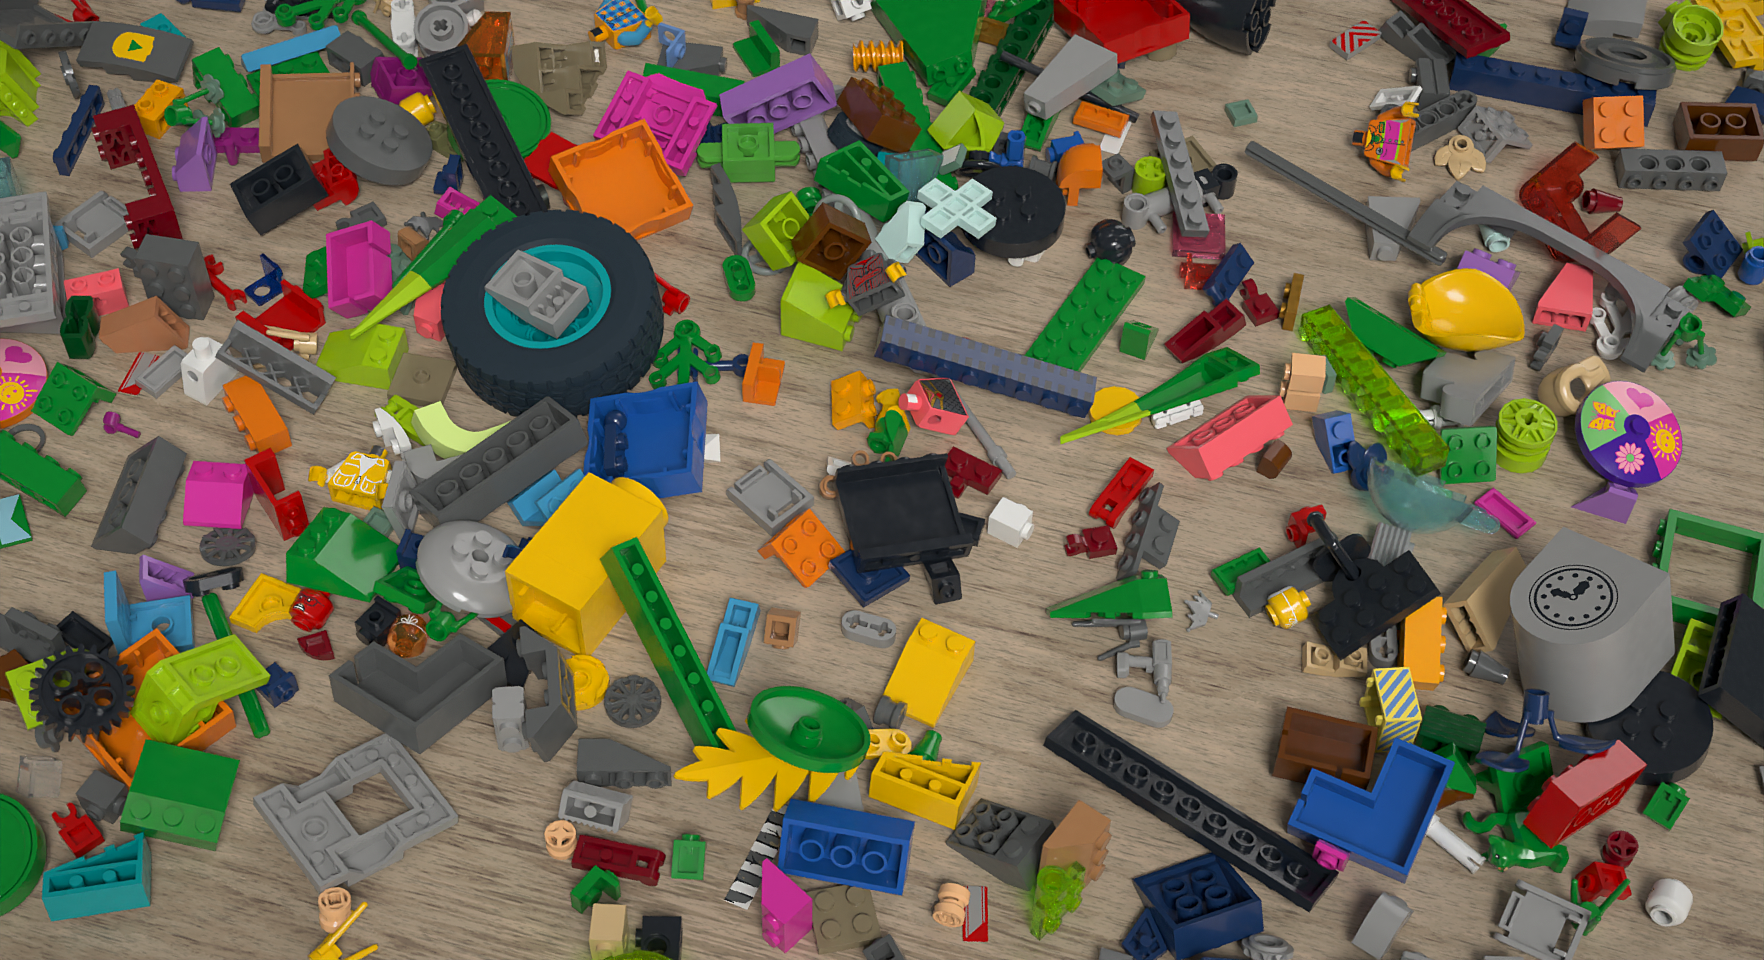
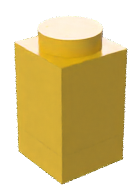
(559, 576)

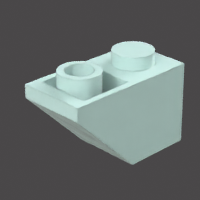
(903, 233)

